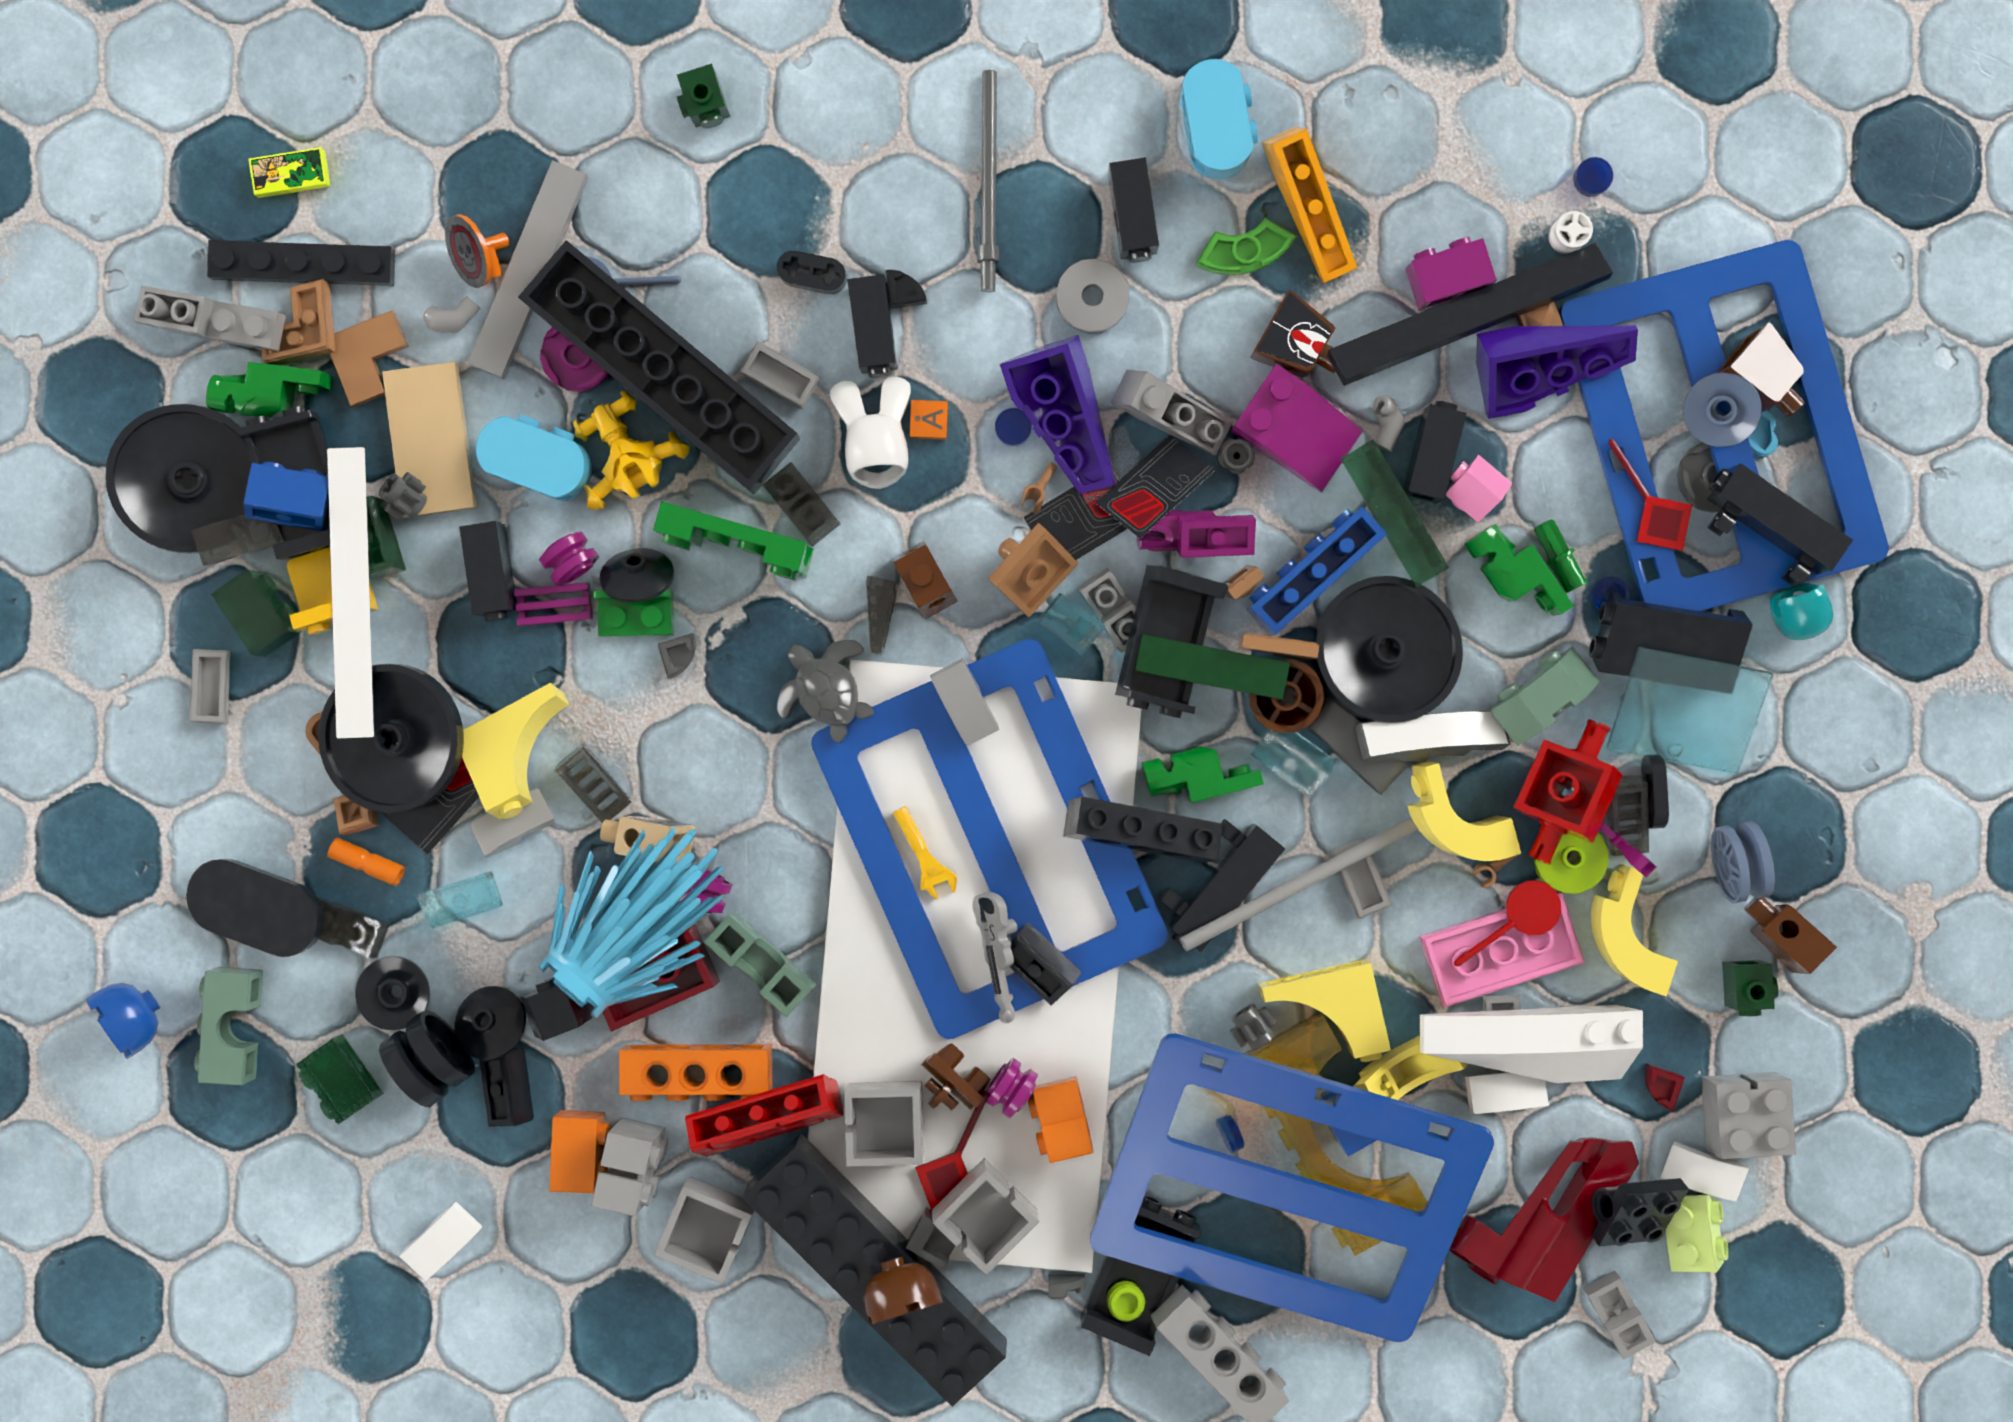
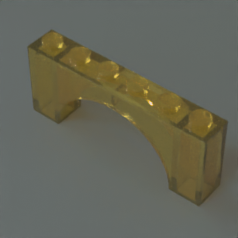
(1307, 1049)

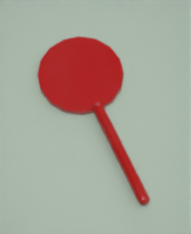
(1531, 909)

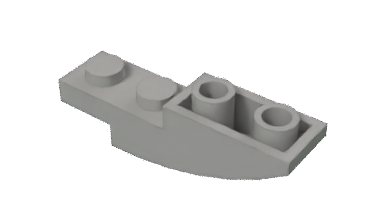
(210, 318)

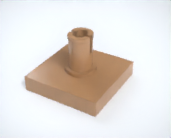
(1031, 569)

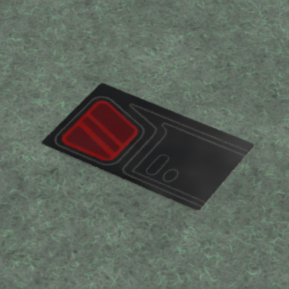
(1155, 486)
(1076, 524)
(432, 821)

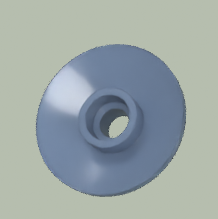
(1712, 425)

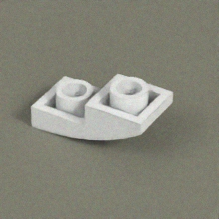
(1504, 1092)
(1705, 1172)
(440, 1241)

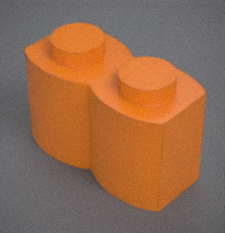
(1062, 1120)

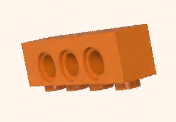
(638, 1082)

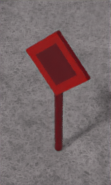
(1662, 520)
(944, 1173)

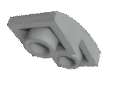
(1110, 606)
(964, 702)
(500, 834)

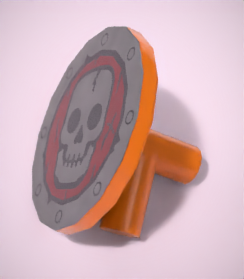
(472, 253)

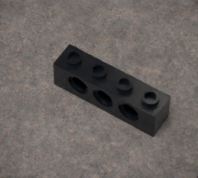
(1142, 829)

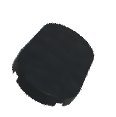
(254, 907)

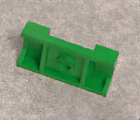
(687, 527)

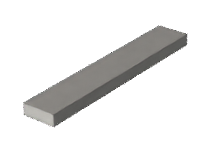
(535, 247)

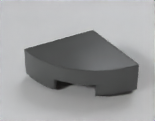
(677, 654)
(1060, 1284)

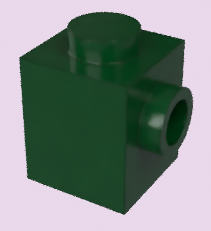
(702, 97)
(1749, 986)

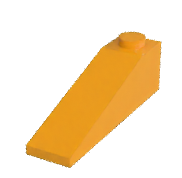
(1309, 201)

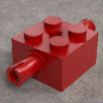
(1562, 769)

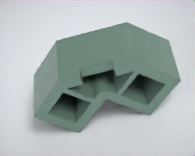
(1534, 705)

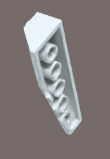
(1540, 1042)

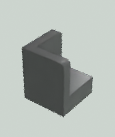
(929, 1241)

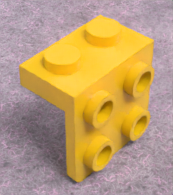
(313, 591)

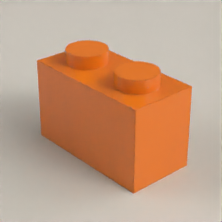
(577, 1150)

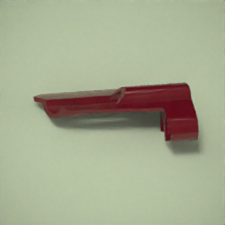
(1541, 1243)

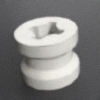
(1576, 226)

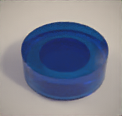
(1593, 177)
(1013, 427)
(1230, 1133)

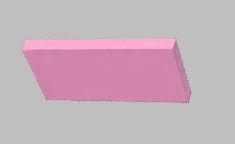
(1503, 963)

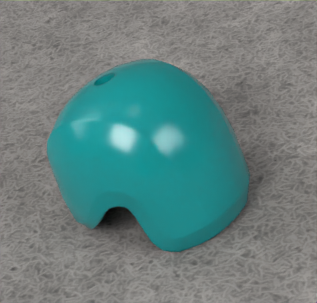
(1802, 615)

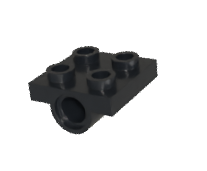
(1636, 1211)

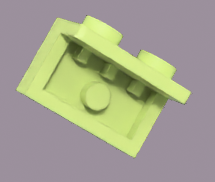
(1696, 1237)

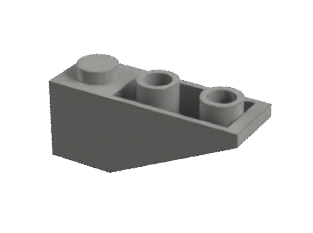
(1170, 411)

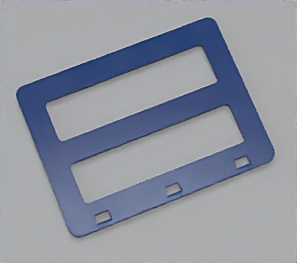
(1686, 299)
(1071, 767)
(1423, 1233)

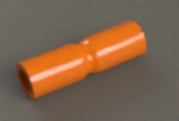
(361, 859)

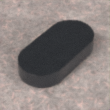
(1655, 774)

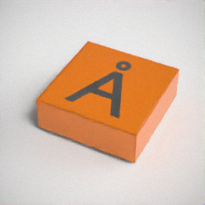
(928, 419)

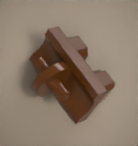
(967, 1090)

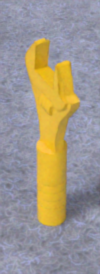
(932, 870)

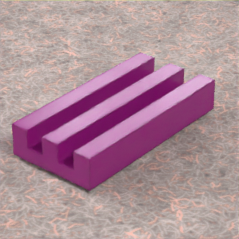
(522, 607)

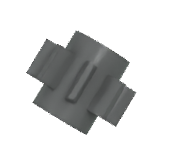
(403, 496)
(1253, 1026)

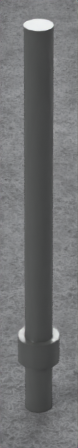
(988, 250)

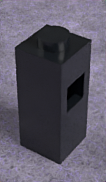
(1133, 209)
(872, 325)
(1434, 452)
(488, 570)

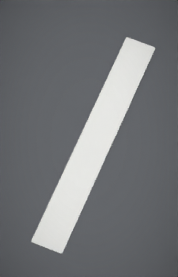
(350, 592)

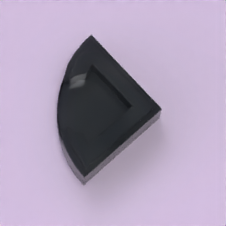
(904, 290)

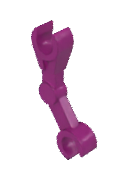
(1633, 856)

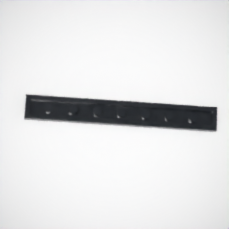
(1469, 314)

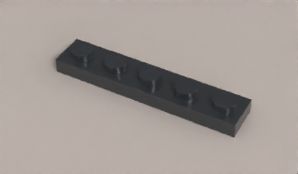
(300, 262)

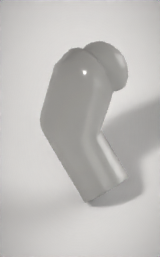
(450, 320)
(1390, 420)

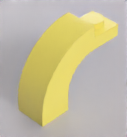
(1434, 817)
(1616, 938)
(1404, 1070)

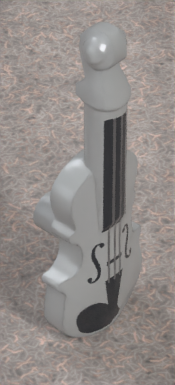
(995, 926)

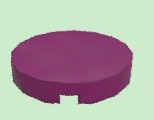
(572, 373)

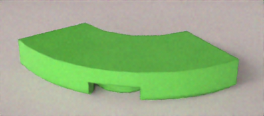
(1245, 252)

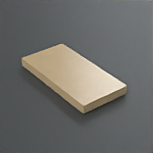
(431, 434)

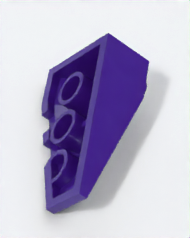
(1535, 361)
(1061, 403)

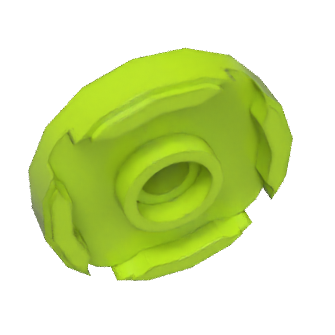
(1581, 875)

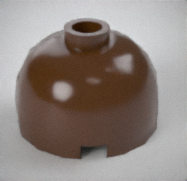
(1300, 703)
(900, 1290)

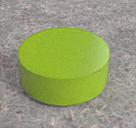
(1125, 1301)

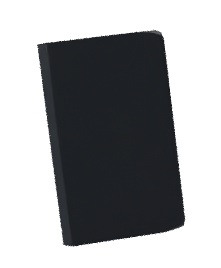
(1042, 964)
(507, 1089)

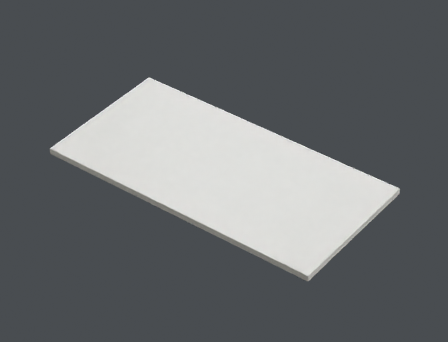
(871, 1008)

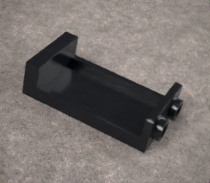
(296, 444)
(1172, 608)
(1665, 628)
(1154, 1284)

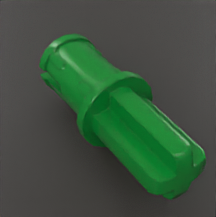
(1560, 555)

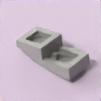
(1619, 1315)

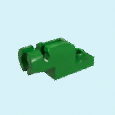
(264, 389)
(1518, 572)
(1199, 773)

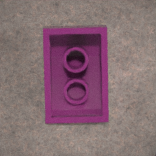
(1297, 428)

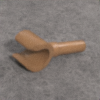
(1036, 491)
(1493, 867)

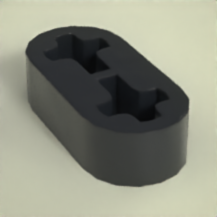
(813, 263)

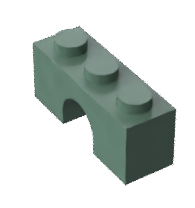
(771, 970)
(221, 1054)

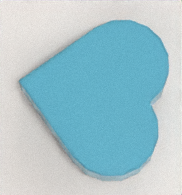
(1763, 439)

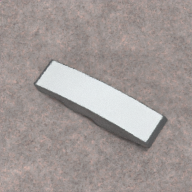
(1431, 736)

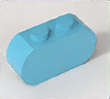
(1217, 118)
(534, 457)

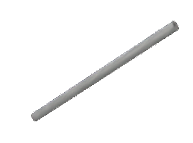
(1298, 884)

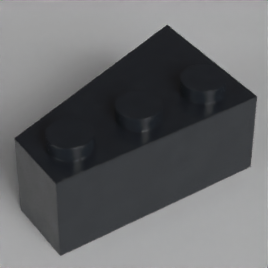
(553, 1011)

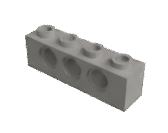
(1254, 1402)

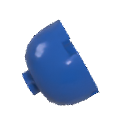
(126, 1016)

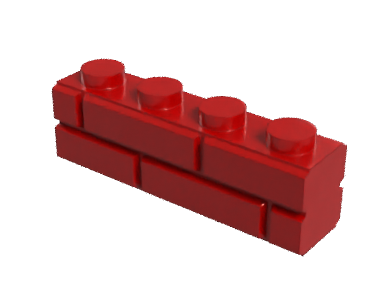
(764, 1115)

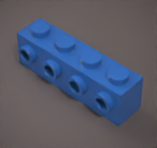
(1314, 573)

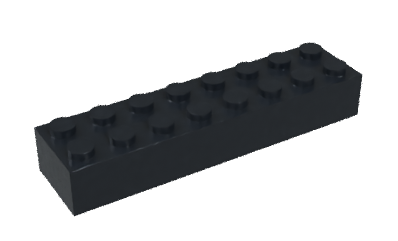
(659, 367)
(847, 1243)

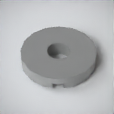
(1101, 276)

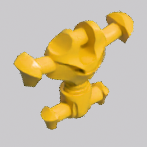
(630, 461)

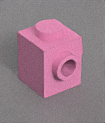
(1477, 488)

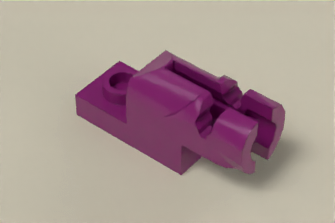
(1202, 534)

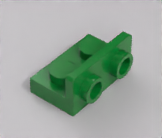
(635, 619)

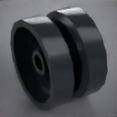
(426, 1059)

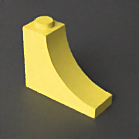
(500, 748)
(1346, 996)

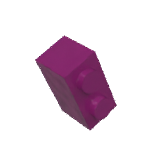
(1450, 273)

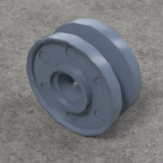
(1742, 862)

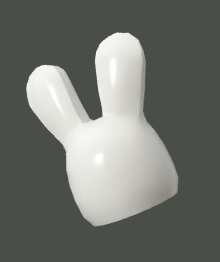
(874, 437)

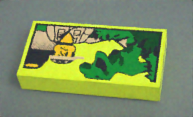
(289, 172)

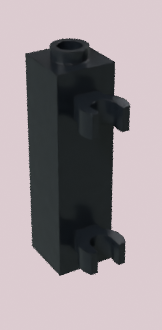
(1778, 519)
(1228, 883)

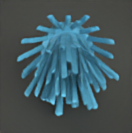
(628, 925)

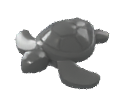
(825, 687)

